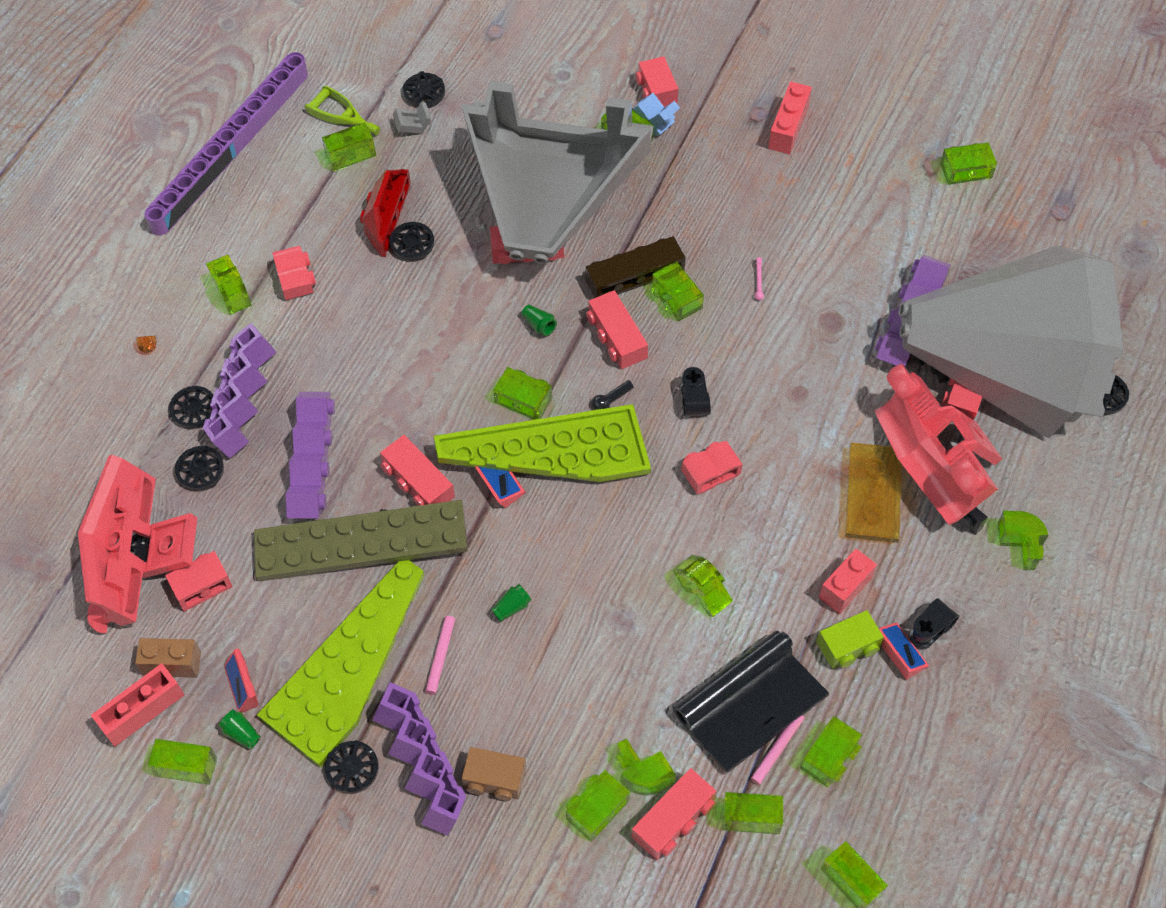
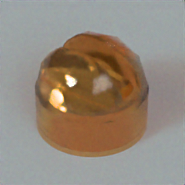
(146, 343)

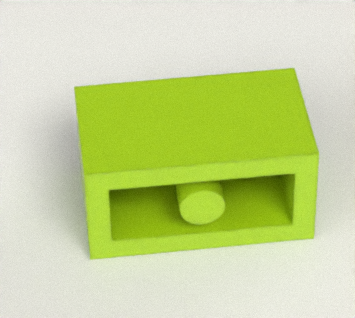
(850, 640)

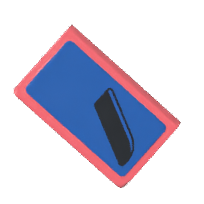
(502, 485)
(902, 651)
(240, 682)

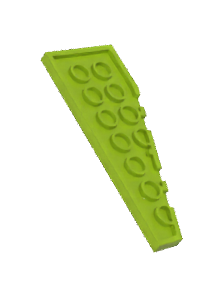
(575, 446)
(333, 686)

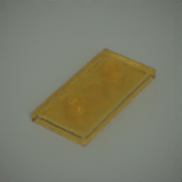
(873, 493)

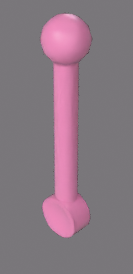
(759, 294)

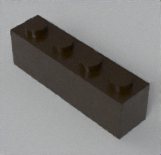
(632, 268)

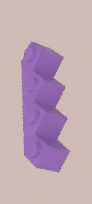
(928, 276)
(239, 381)
(309, 462)
(417, 746)

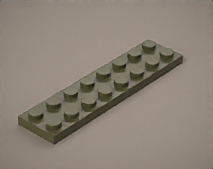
(360, 540)

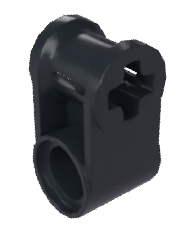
(695, 395)
(932, 624)

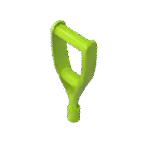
(345, 118)

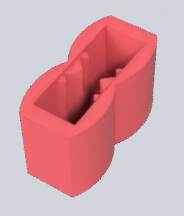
(293, 273)
(711, 467)

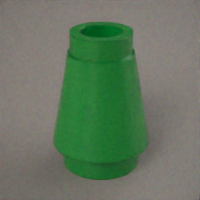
(540, 320)
(511, 602)
(239, 729)

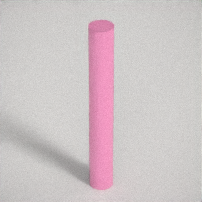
(440, 655)
(775, 751)

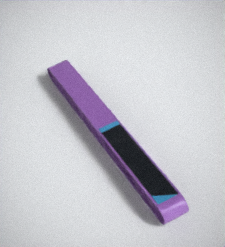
(226, 144)

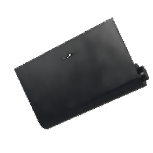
(738, 701)

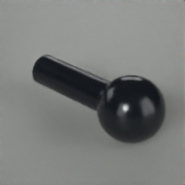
(603, 401)

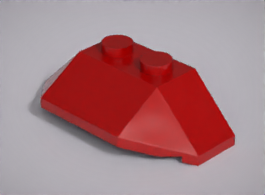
(385, 207)

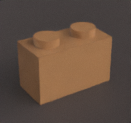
(178, 656)
(493, 774)

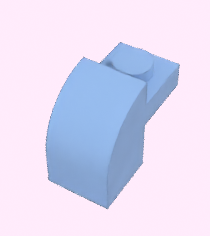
(658, 115)

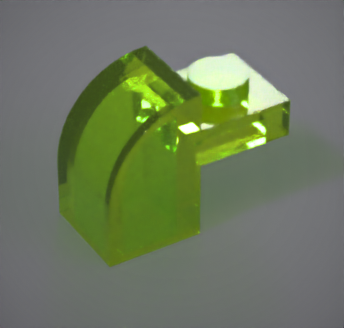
(229, 284)
(1023, 530)
(704, 581)
(644, 776)

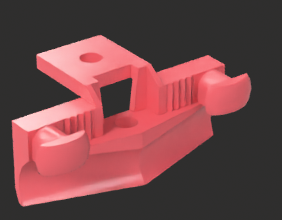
(949, 478)
(111, 571)

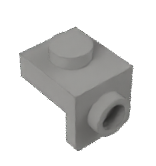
(411, 120)

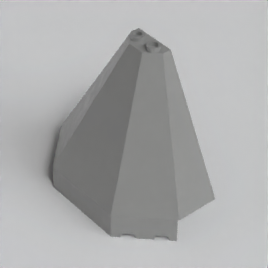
(549, 174)
(1025, 335)

